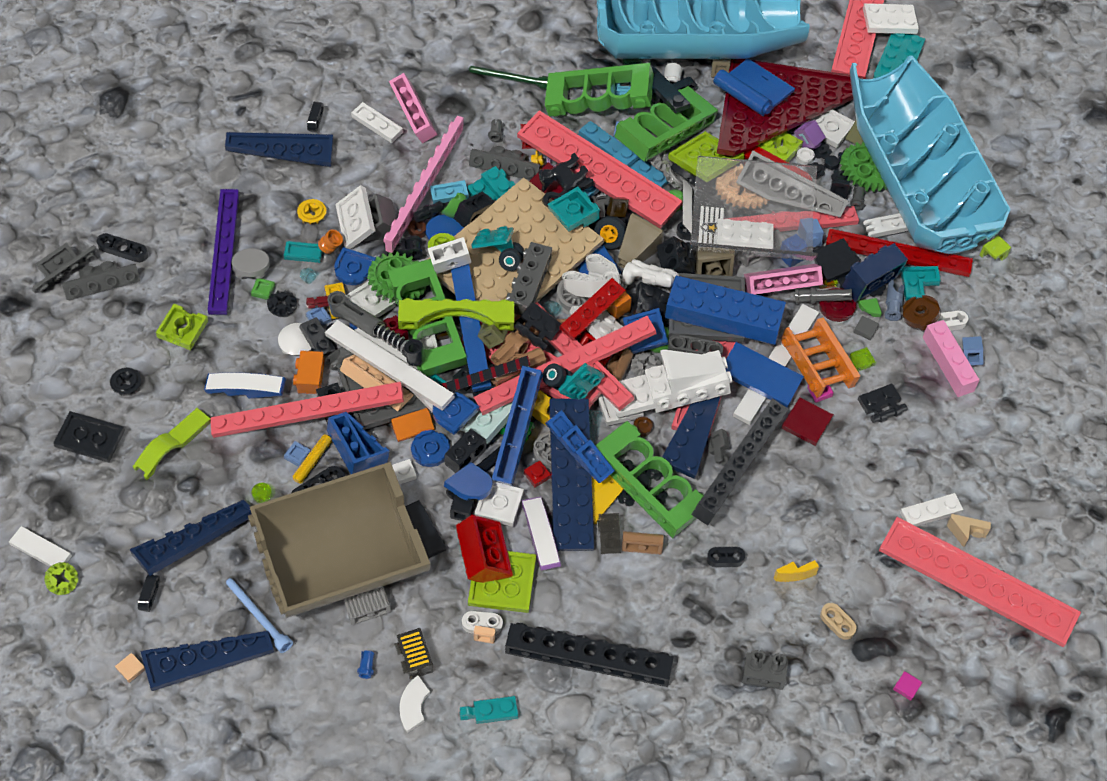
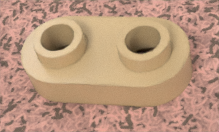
(839, 621)

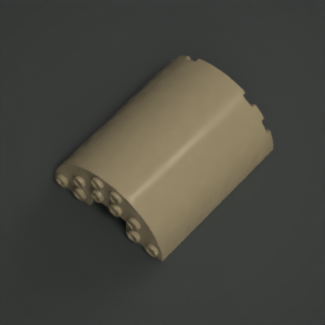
(337, 540)

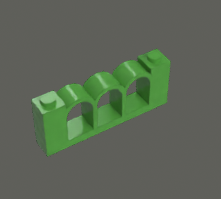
(638, 96)
(645, 145)
(443, 357)
(628, 438)

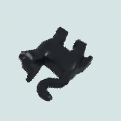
(566, 178)

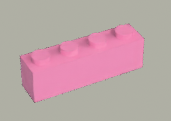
(413, 108)
(783, 279)
(950, 358)

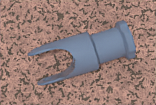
(894, 302)

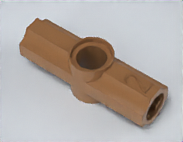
(512, 344)
(536, 359)

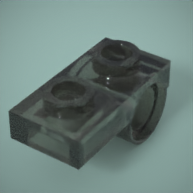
(609, 533)

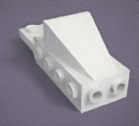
(678, 382)

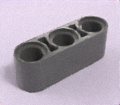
(688, 343)

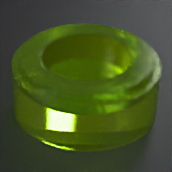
(261, 492)

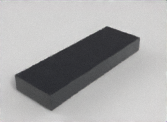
(429, 536)

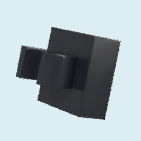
(840, 187)

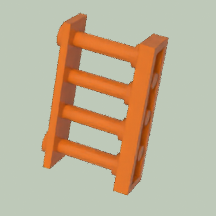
(829, 345)

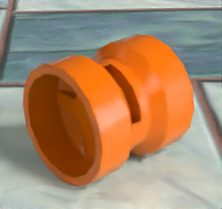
(330, 241)

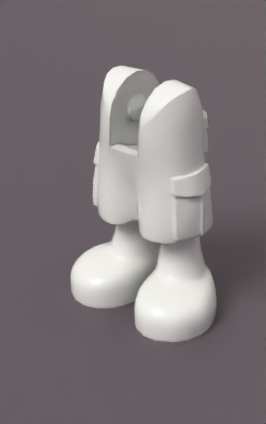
(650, 274)

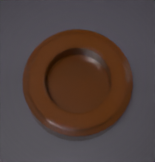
(643, 425)

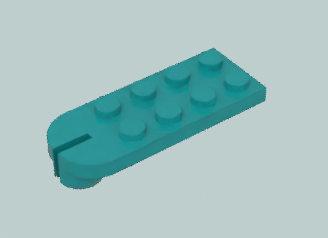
(897, 50)

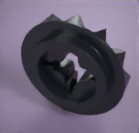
(282, 309)
(125, 374)

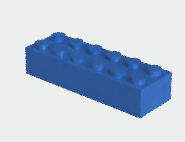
(725, 309)

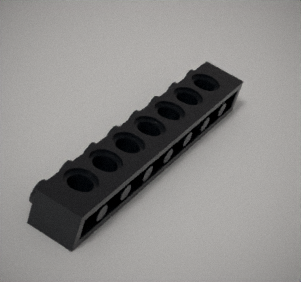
(739, 462)
(596, 663)

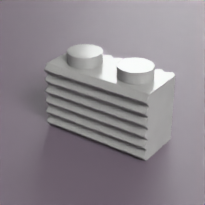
(367, 605)

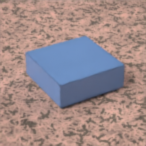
(321, 314)
(297, 453)

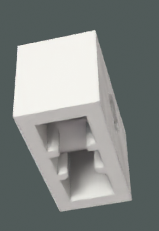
(449, 255)

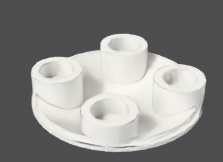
(292, 340)

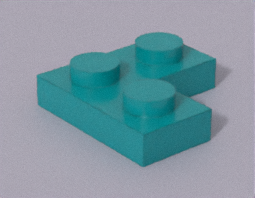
(916, 277)

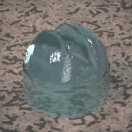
(308, 275)
(552, 307)

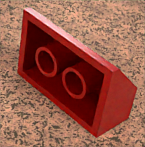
(483, 549)

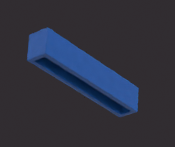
(517, 426)

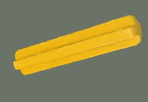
(312, 458)

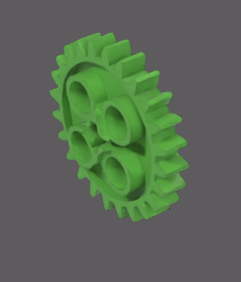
(861, 168)
(379, 273)

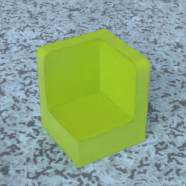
(996, 248)

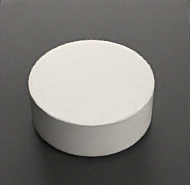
(805, 156)

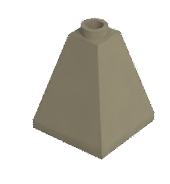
(639, 241)
(714, 263)

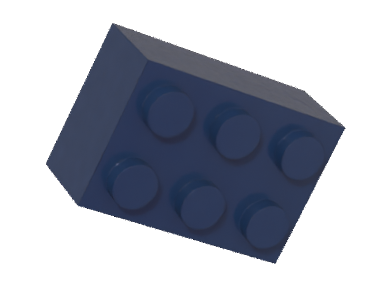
(874, 271)

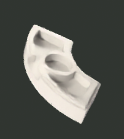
(411, 704)

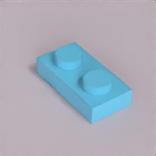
(447, 191)

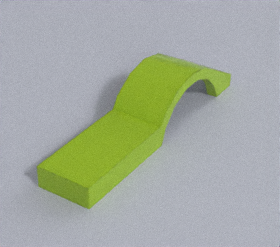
(177, 437)

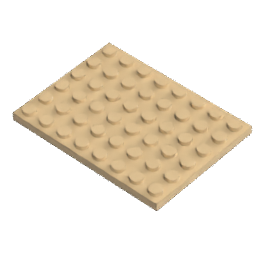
(532, 222)

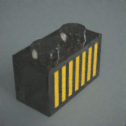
(414, 653)

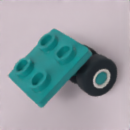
(501, 239)
(572, 385)

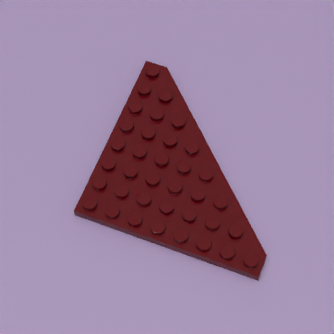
(813, 95)

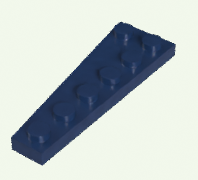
(293, 147)
(691, 437)
(163, 552)
(177, 664)

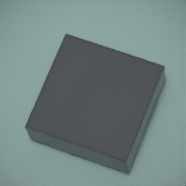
(866, 328)

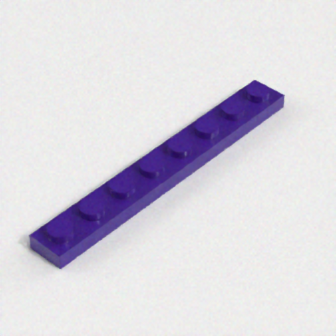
(223, 252)

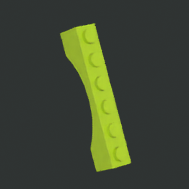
(417, 313)

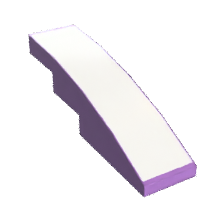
(541, 533)

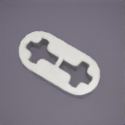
(951, 322)

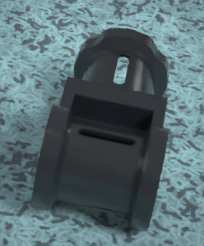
(406, 246)

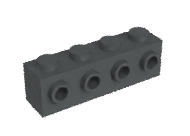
(530, 276)

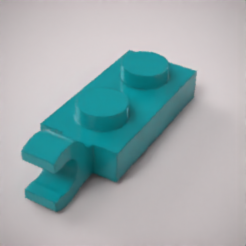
(491, 710)

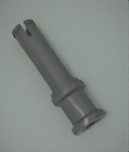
(813, 295)

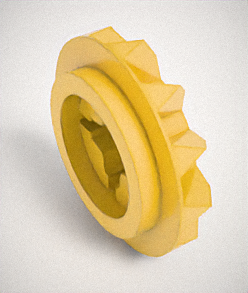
(316, 206)

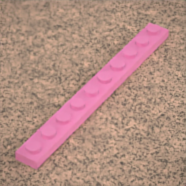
(421, 188)

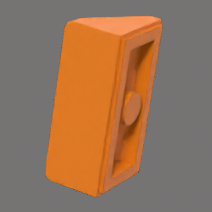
(411, 424)

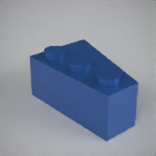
(354, 444)

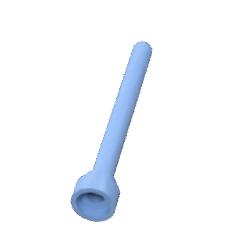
(282, 642)

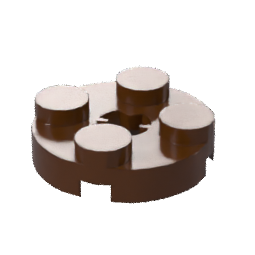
(916, 320)

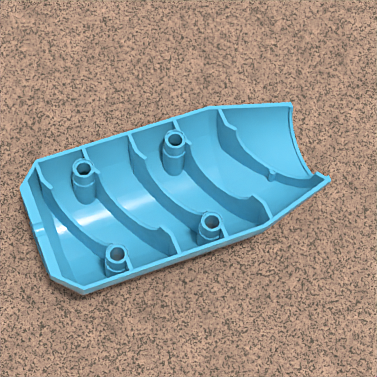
(698, 28)
(927, 159)

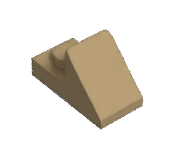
(965, 526)

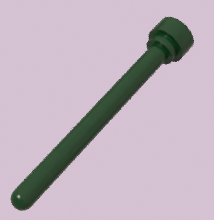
(540, 82)

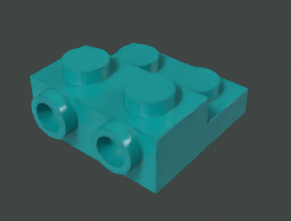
(492, 182)
(574, 209)

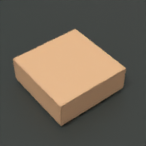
(484, 634)
(130, 667)

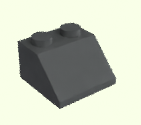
(382, 215)

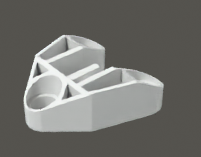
(586, 285)

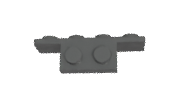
(512, 162)
(59, 262)
(99, 279)

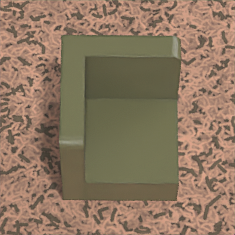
(491, 335)

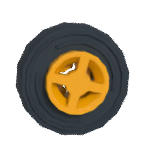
(604, 229)

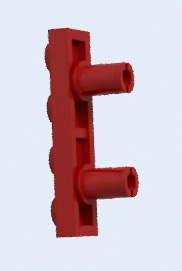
(592, 309)

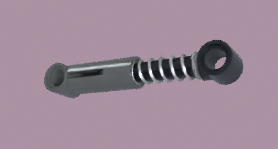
(373, 326)

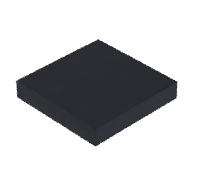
(835, 260)

